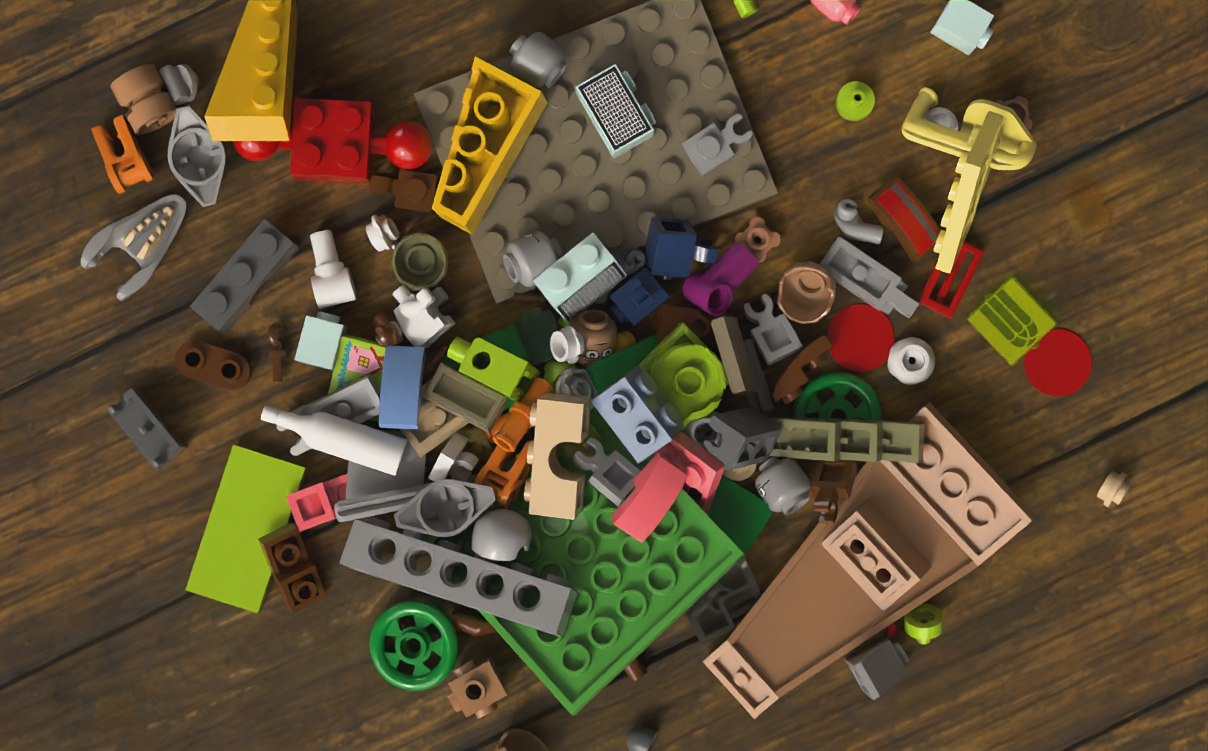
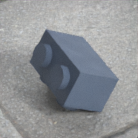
(638, 413)

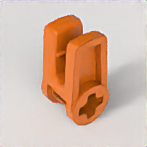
(129, 167)
(509, 481)

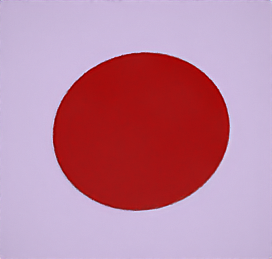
(860, 338)
(1059, 363)

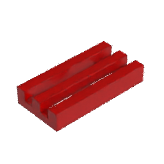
(935, 305)

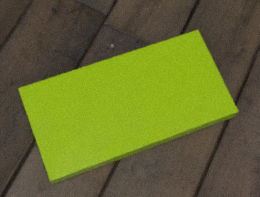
(246, 507)

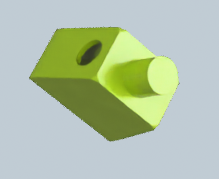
(505, 372)

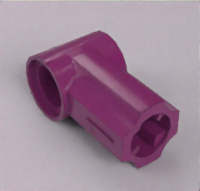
(715, 288)

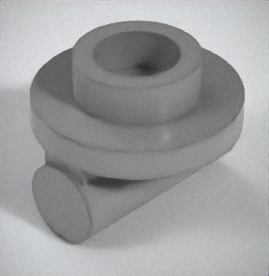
(180, 82)

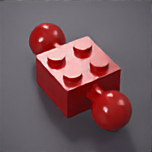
(338, 142)

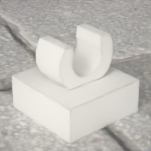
(453, 460)

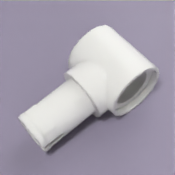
(332, 281)

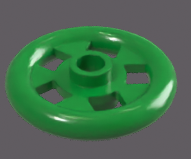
(840, 385)
(388, 662)

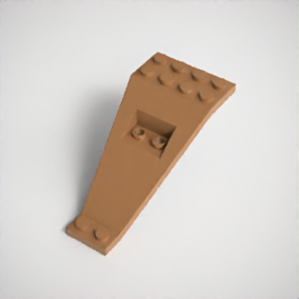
(915, 520)

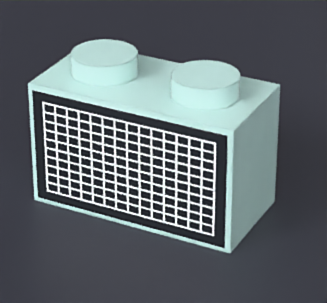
(615, 110)
(579, 277)

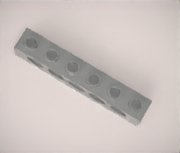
(364, 555)

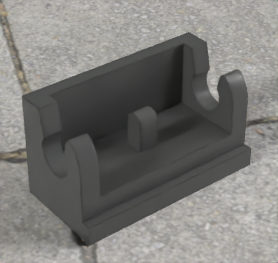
(147, 429)
(746, 437)

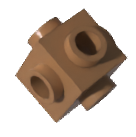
(483, 675)

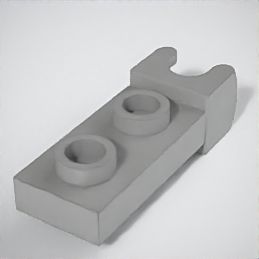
(352, 402)

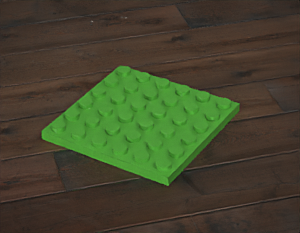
(623, 586)

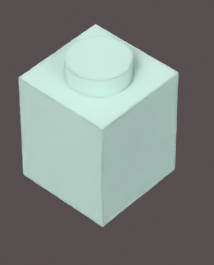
(963, 25)
(320, 340)

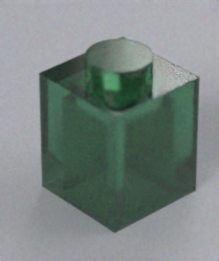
(536, 334)

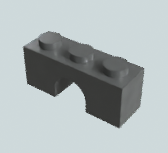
(235, 284)

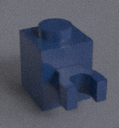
(673, 246)
(637, 299)

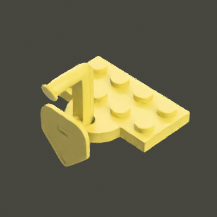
(988, 139)

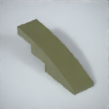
(849, 439)

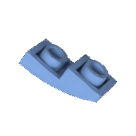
(401, 387)

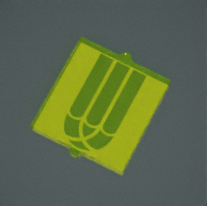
(1011, 321)

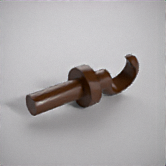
(537, 298)
(277, 353)
(430, 367)

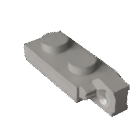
(868, 279)

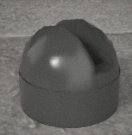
(641, 739)

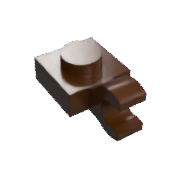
(411, 191)
(828, 483)

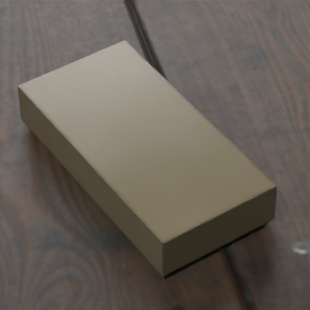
(734, 355)
(465, 397)

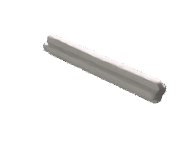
(378, 503)

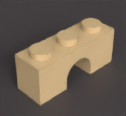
(553, 488)

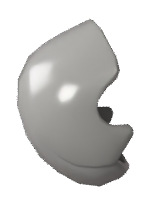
(501, 534)

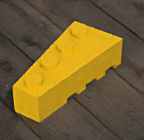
(257, 77)
(485, 143)

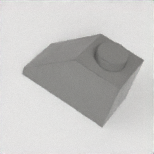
(878, 667)

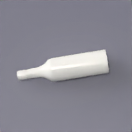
(343, 438)

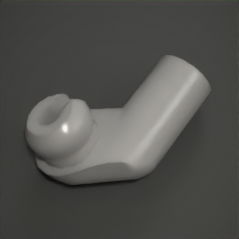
(853, 226)

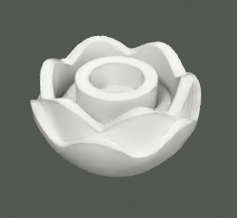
(899, 360)
(576, 383)

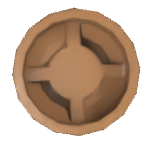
(143, 95)

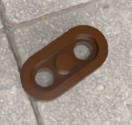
(212, 365)

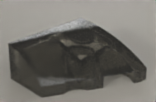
(724, 601)

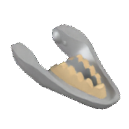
(143, 236)

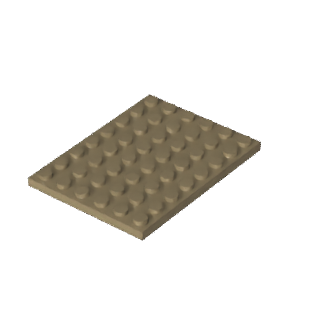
(566, 174)

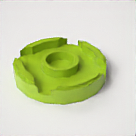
(690, 379)

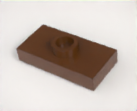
(697, 321)

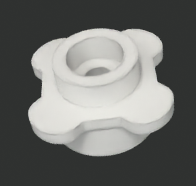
(382, 233)

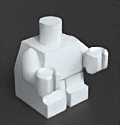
(420, 315)

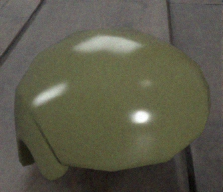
(420, 261)

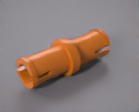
(519, 418)

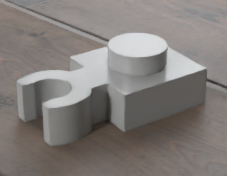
(712, 147)
(773, 335)
(611, 475)

